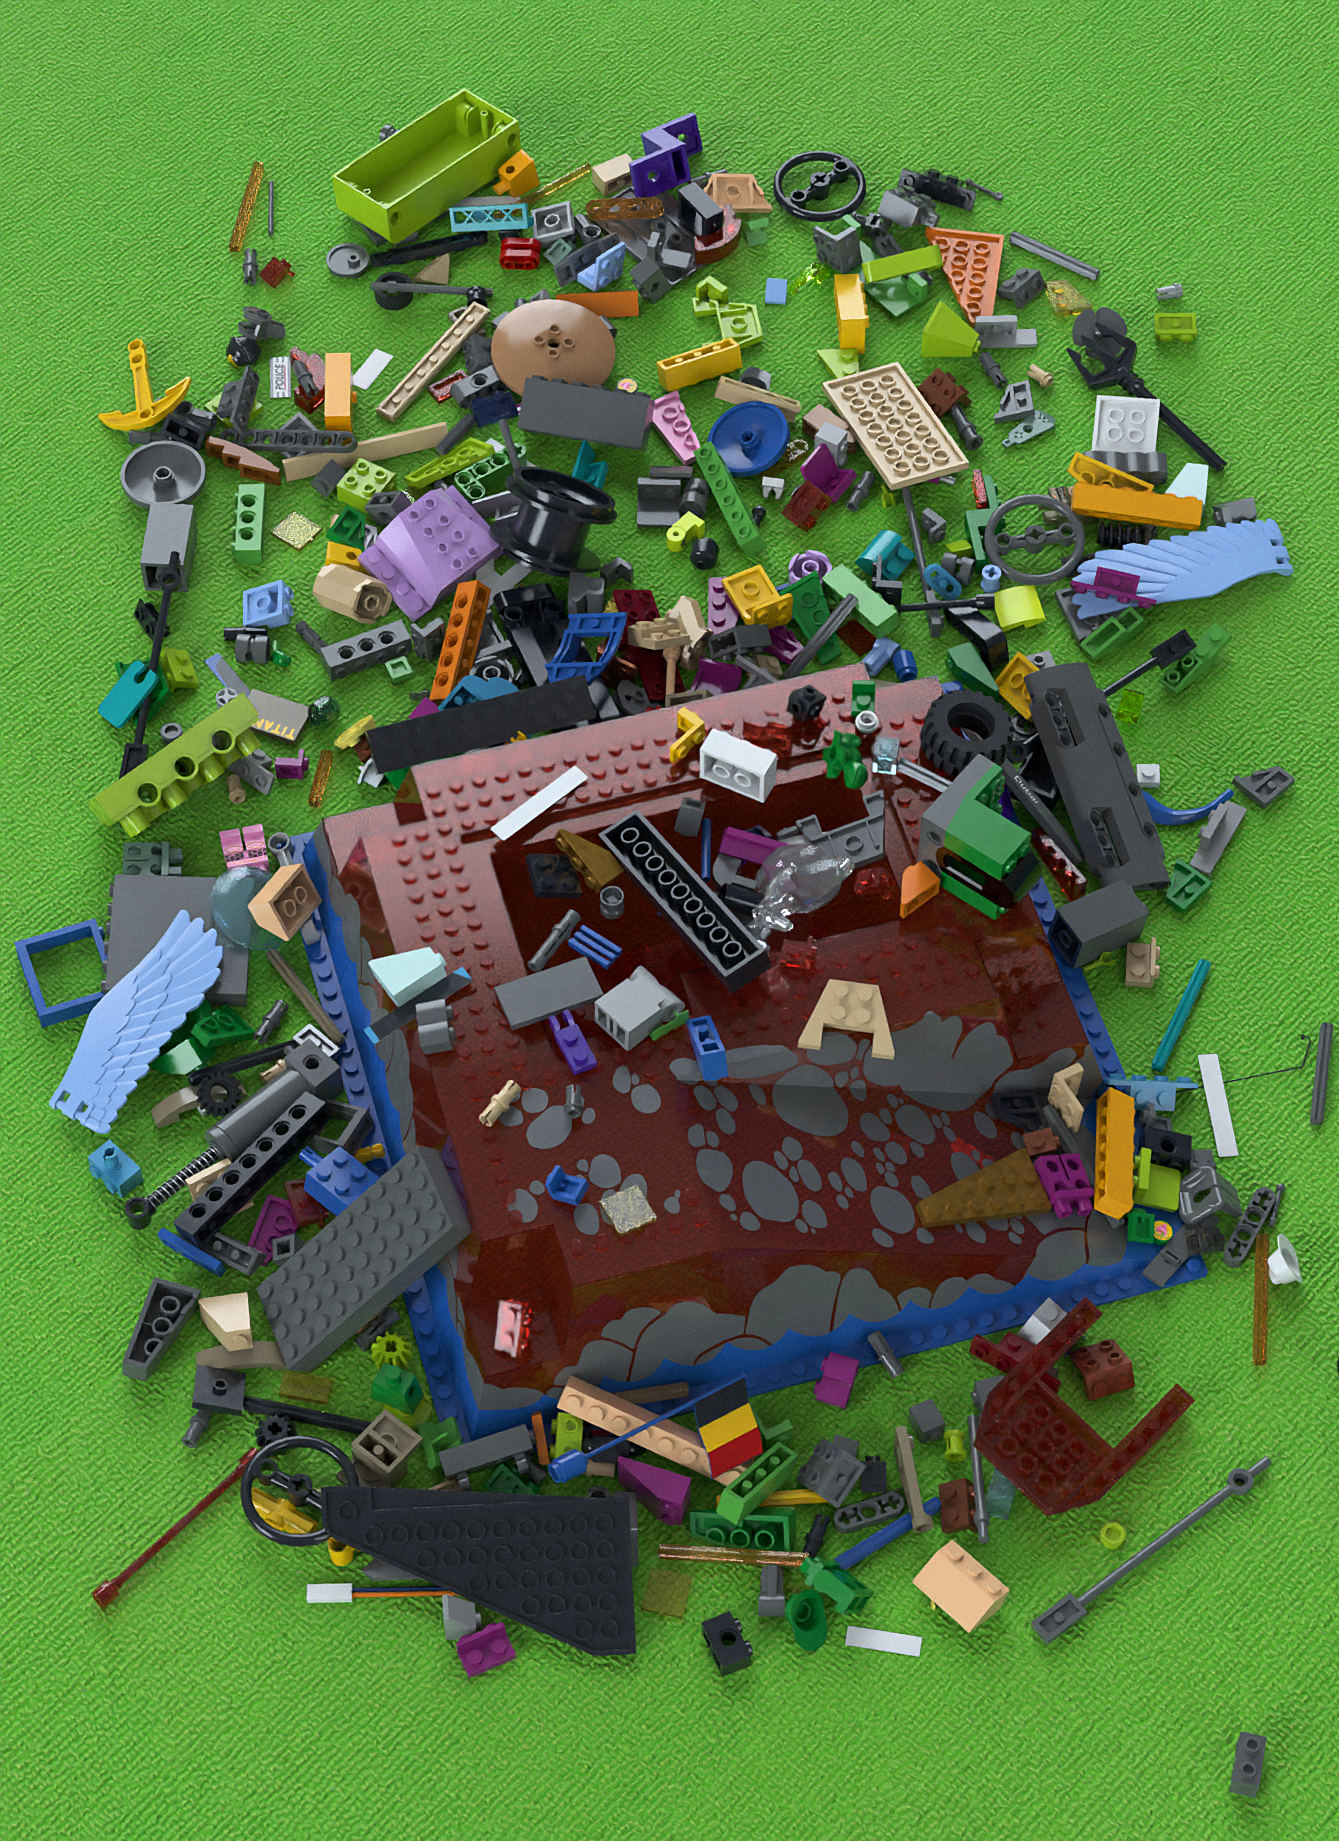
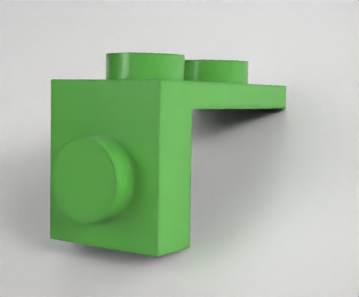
(782, 1432)

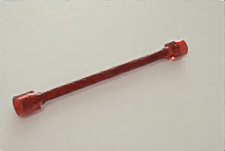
(108, 1590)

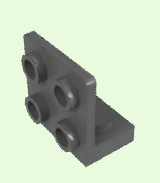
(658, 502)
(830, 1472)

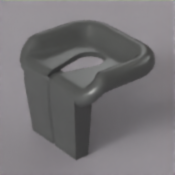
(1222, 1197)

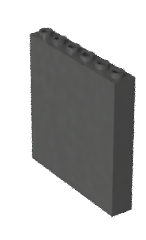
(143, 913)

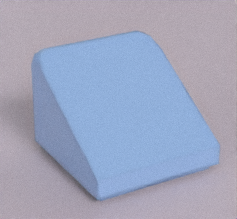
(776, 291)

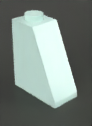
(1191, 482)
(408, 973)

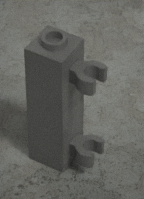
(488, 1452)

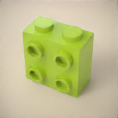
(363, 481)

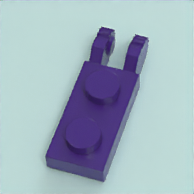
(573, 1044)

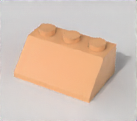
(285, 901)
(961, 1586)

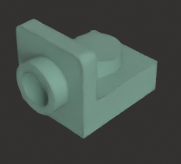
(559, 251)

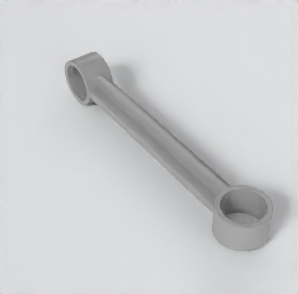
(284, 857)

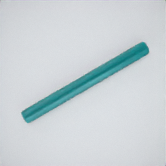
(1180, 1015)

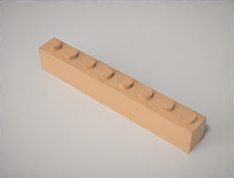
(623, 1416)

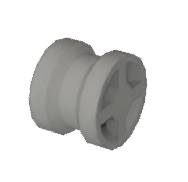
(224, 696)

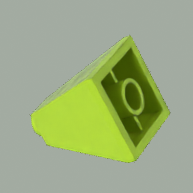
(948, 335)

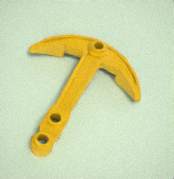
(147, 411)

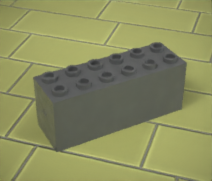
(586, 413)

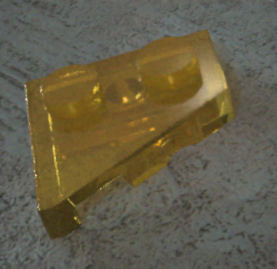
(1065, 298)

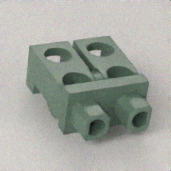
(151, 859)

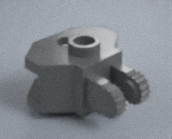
(260, 324)
(631, 699)

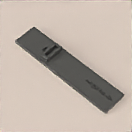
(1174, 1253)

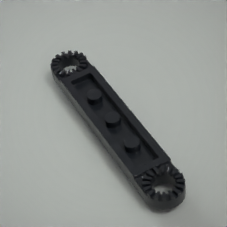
(428, 248)

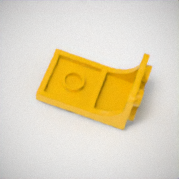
(757, 598)

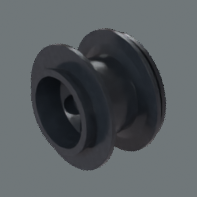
(553, 521)

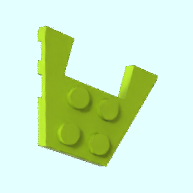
(734, 320)

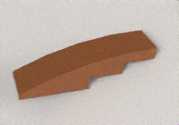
(247, 462)

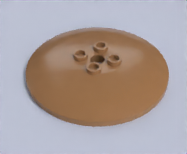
(523, 341)

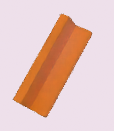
(606, 303)

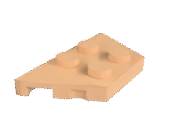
(739, 191)

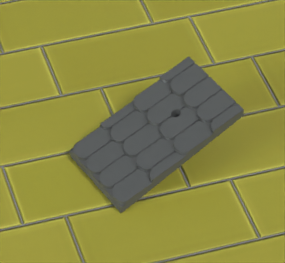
(637, 232)

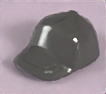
(756, 377)

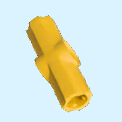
(282, 1514)

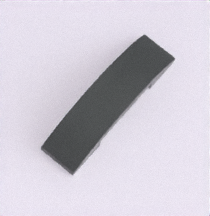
(582, 258)

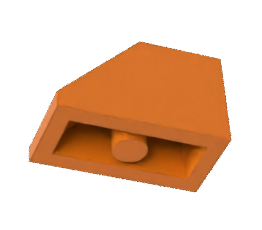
(918, 887)

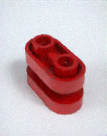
(520, 253)

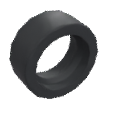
(393, 302)

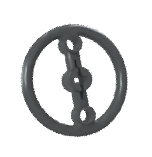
(1041, 538)

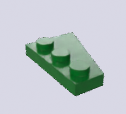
(222, 1028)

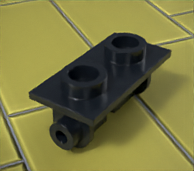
(146, 615)

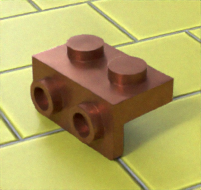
(957, 1506)

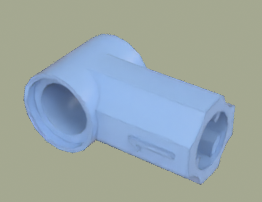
(880, 655)

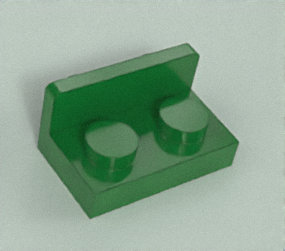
(508, 1480)

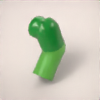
(277, 656)

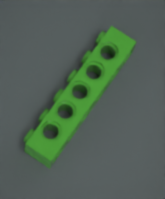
(729, 499)

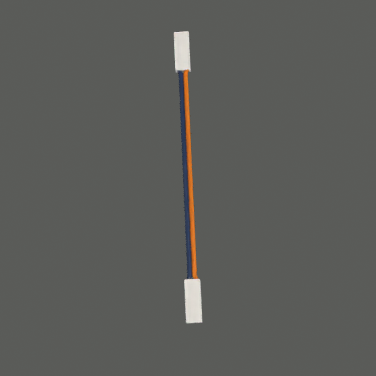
(343, 1592)

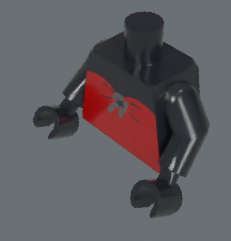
(596, 1438)

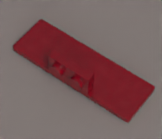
(650, 663)

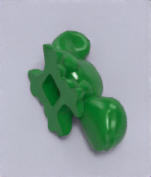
(845, 757)

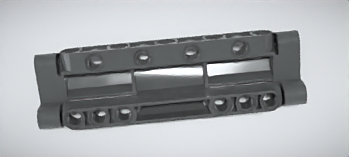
(1096, 777)

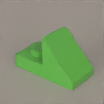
(754, 231)

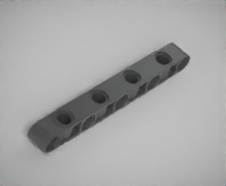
(487, 381)

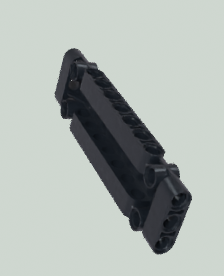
(535, 629)

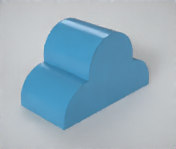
(474, 689)

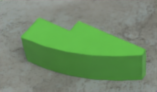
(1113, 633)

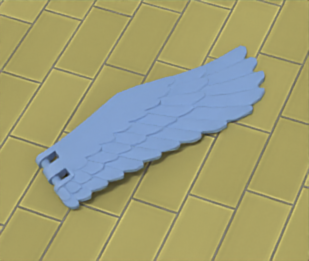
(1189, 564)
(136, 1021)

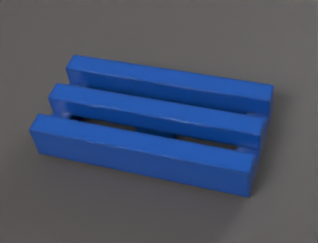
(597, 944)

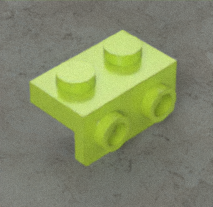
(1175, 326)
(178, 669)
(567, 1434)

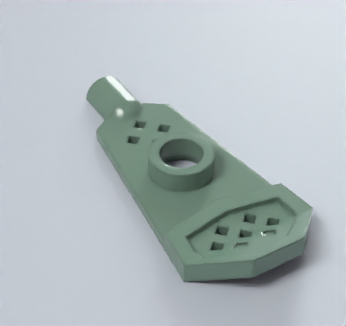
(1037, 424)

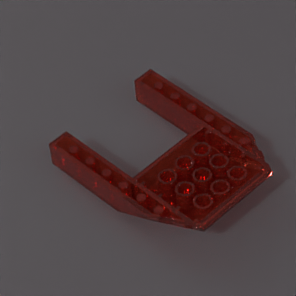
(1046, 1444)

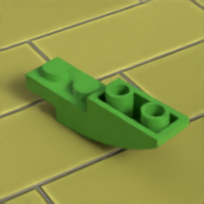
(1196, 662)

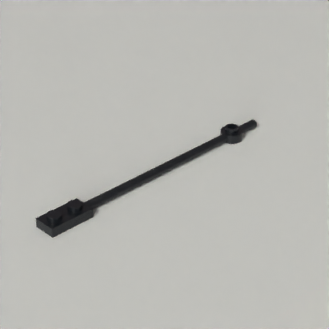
(1162, 655)
(137, 752)

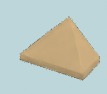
(435, 272)

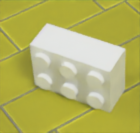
(738, 765)

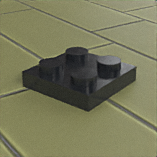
(553, 876)

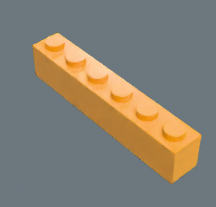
(1136, 506)
(1114, 1154)

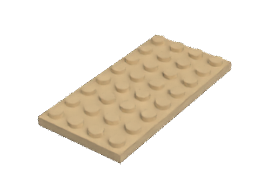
(895, 426)

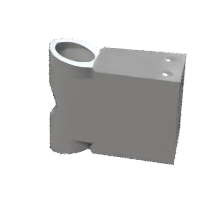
(636, 1008)

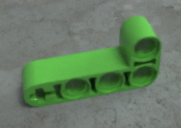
(486, 473)

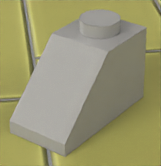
(1042, 1322)
(459, 1617)

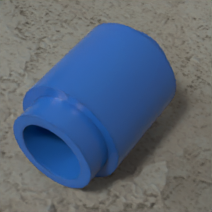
(904, 665)

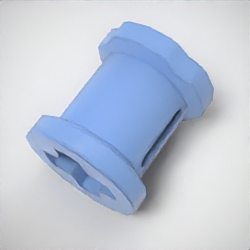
(991, 576)

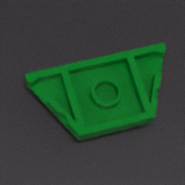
(161, 691)

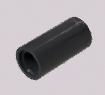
(739, 899)

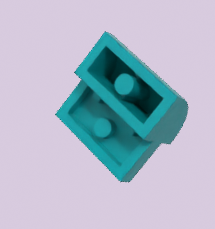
(894, 555)

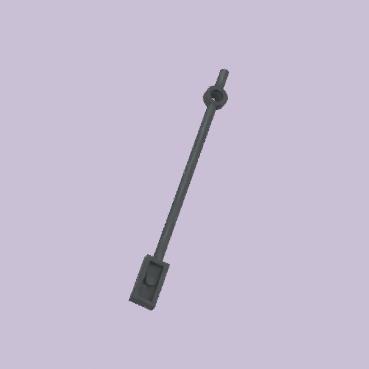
(934, 620)
(1071, 1610)

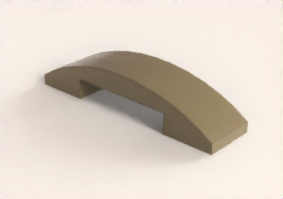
(183, 1100)
(261, 1355)

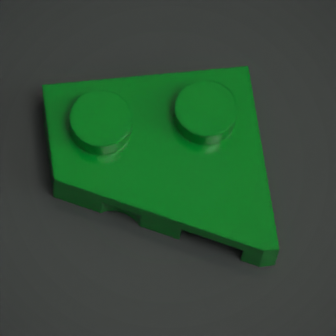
(348, 529)
(1186, 887)

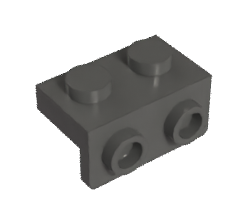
(1022, 286)
(477, 353)

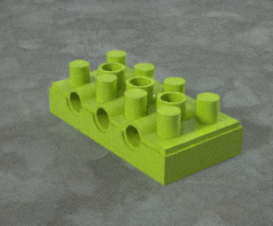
(195, 753)

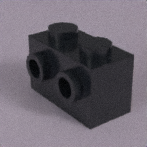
(185, 430)

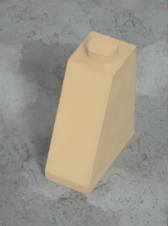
(228, 1320)

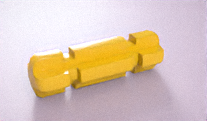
(367, 1154)

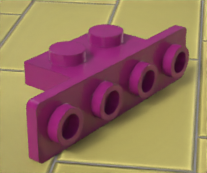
(1115, 585)

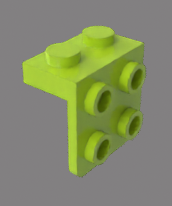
(1155, 1184)

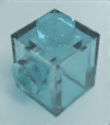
(885, 755)

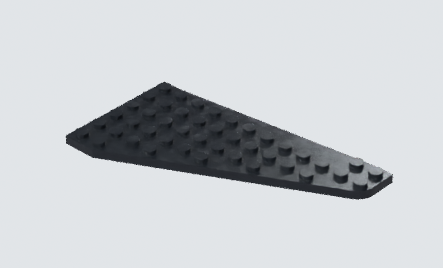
(526, 1556)

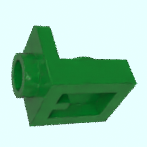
(862, 697)
(1140, 1226)

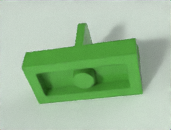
(439, 1438)

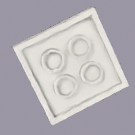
(1125, 424)

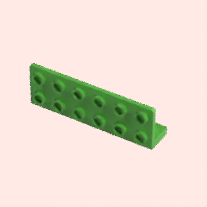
(893, 295)

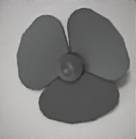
(1085, 325)

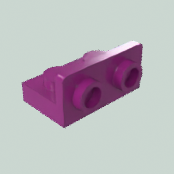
(485, 1649)

